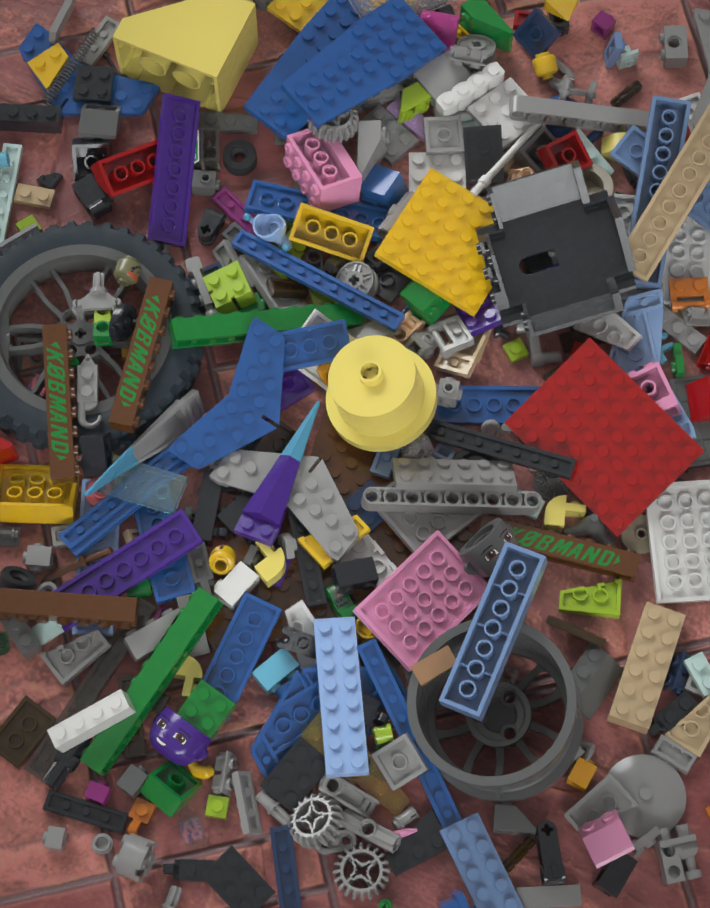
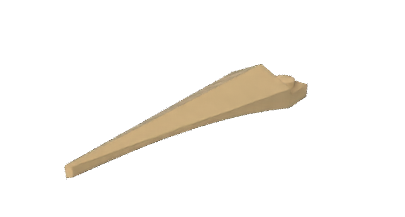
(464, 361)

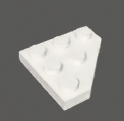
(366, 548)

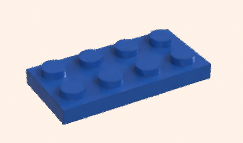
(314, 344)

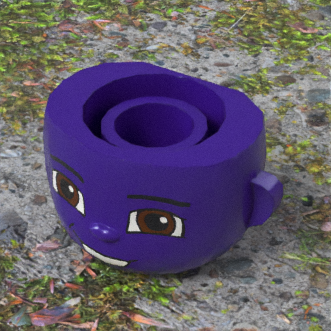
(178, 739)

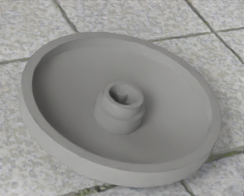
(655, 788)

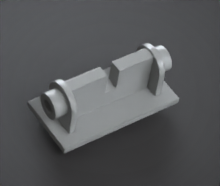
(475, 57)
(696, 316)
(226, 764)

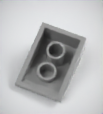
(372, 145)

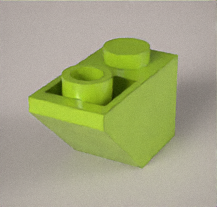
(412, 102)

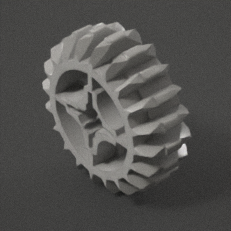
(339, 129)
(322, 825)
(346, 883)

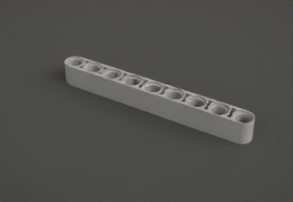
(576, 114)
(443, 506)

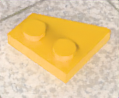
(49, 64)

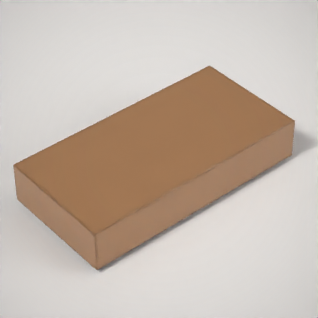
(434, 665)

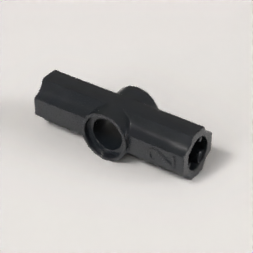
(64, 765)

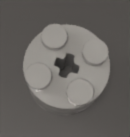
(135, 857)

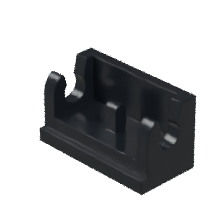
(615, 875)

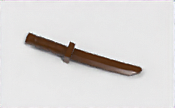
(83, 561)

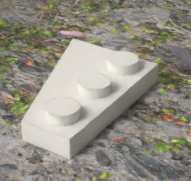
(301, 619)

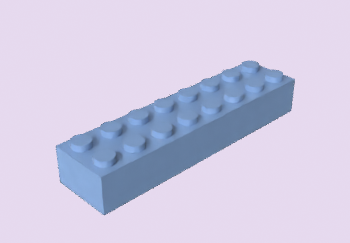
(493, 631)

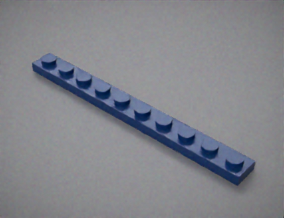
(318, 280)
(397, 711)

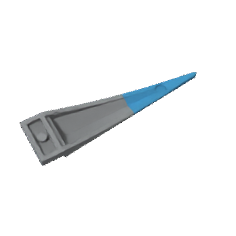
(157, 437)

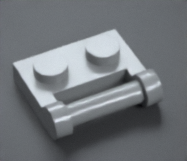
(456, 333)

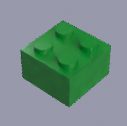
(207, 709)

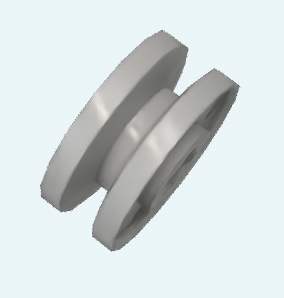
(479, 42)
(359, 271)

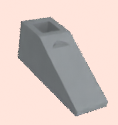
(142, 642)

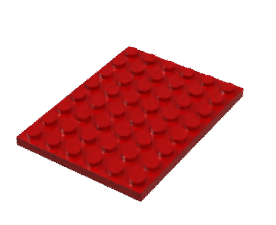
(615, 431)

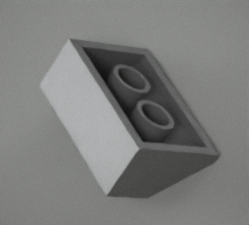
(594, 678)

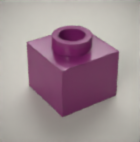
(603, 24)
(98, 792)

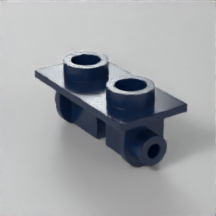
(673, 679)

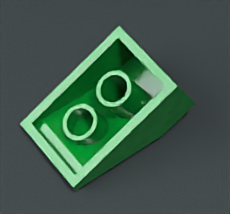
(481, 19)

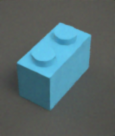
(275, 671)

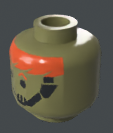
(127, 271)

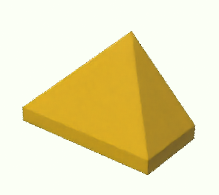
(561, 8)

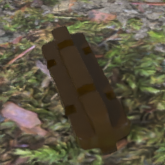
(626, 94)
(518, 854)

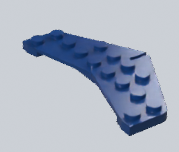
(131, 94)
(239, 415)
(295, 712)

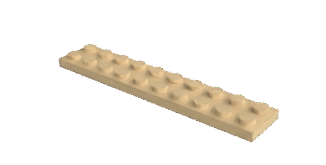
(672, 201)

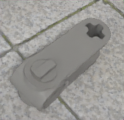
(349, 796)

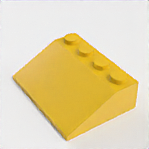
(32, 498)

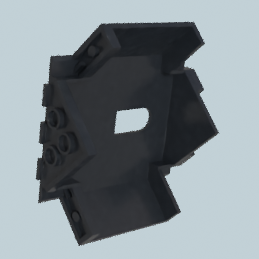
(589, 239)

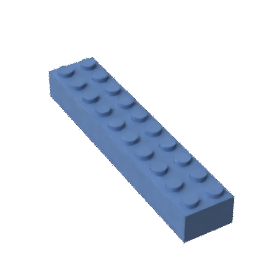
(662, 145)

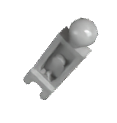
(195, 272)

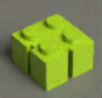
(227, 284)

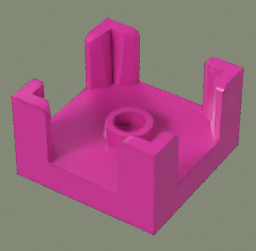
(443, 25)

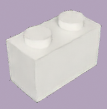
(235, 584)

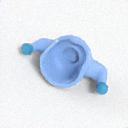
(270, 229)

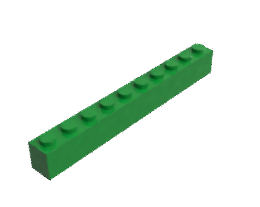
(233, 327)
(154, 679)

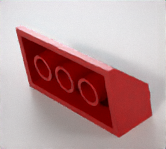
(126, 170)

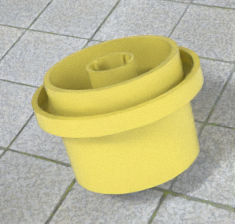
(380, 394)

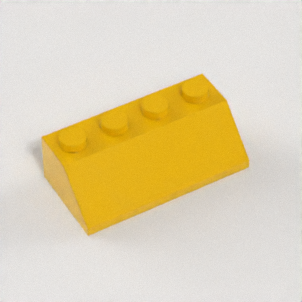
(331, 232)

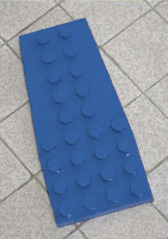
(363, 62)
(268, 101)

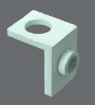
(628, 58)
(47, 631)

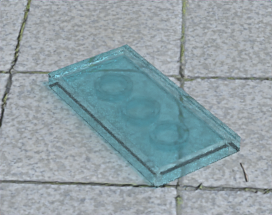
(148, 487)

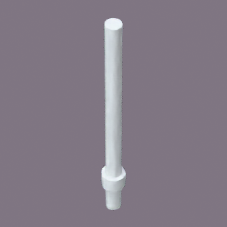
(485, 180)

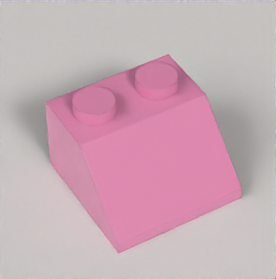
(606, 838)

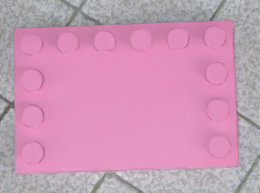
(421, 600)

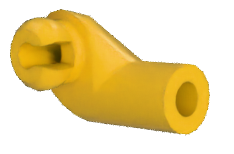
(200, 771)

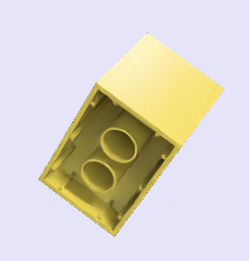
(190, 48)

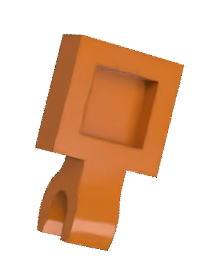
(141, 814)

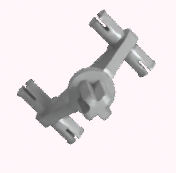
(566, 87)
(95, 300)

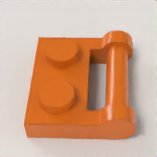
(688, 289)

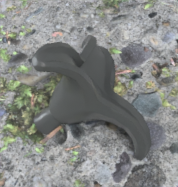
(592, 527)

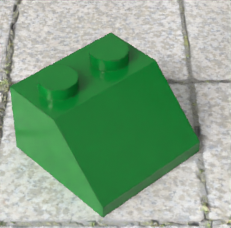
(423, 302)
(170, 787)

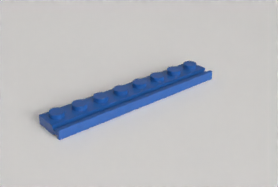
(111, 511)

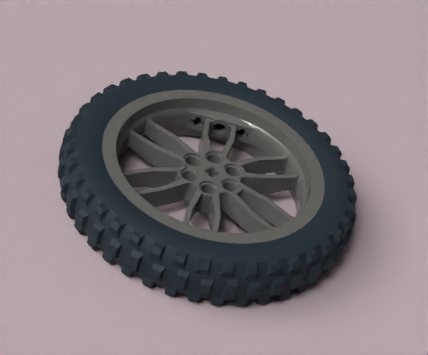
(77, 250)

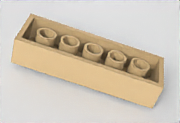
(646, 668)

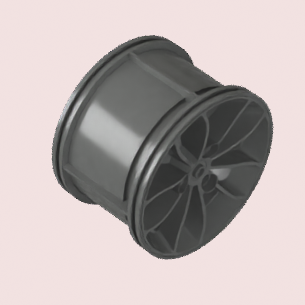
(500, 719)

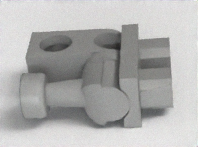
(672, 851)

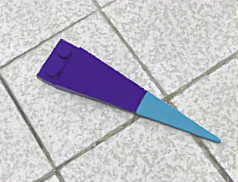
(267, 507)

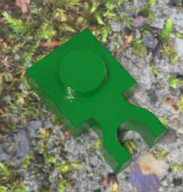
(677, 366)

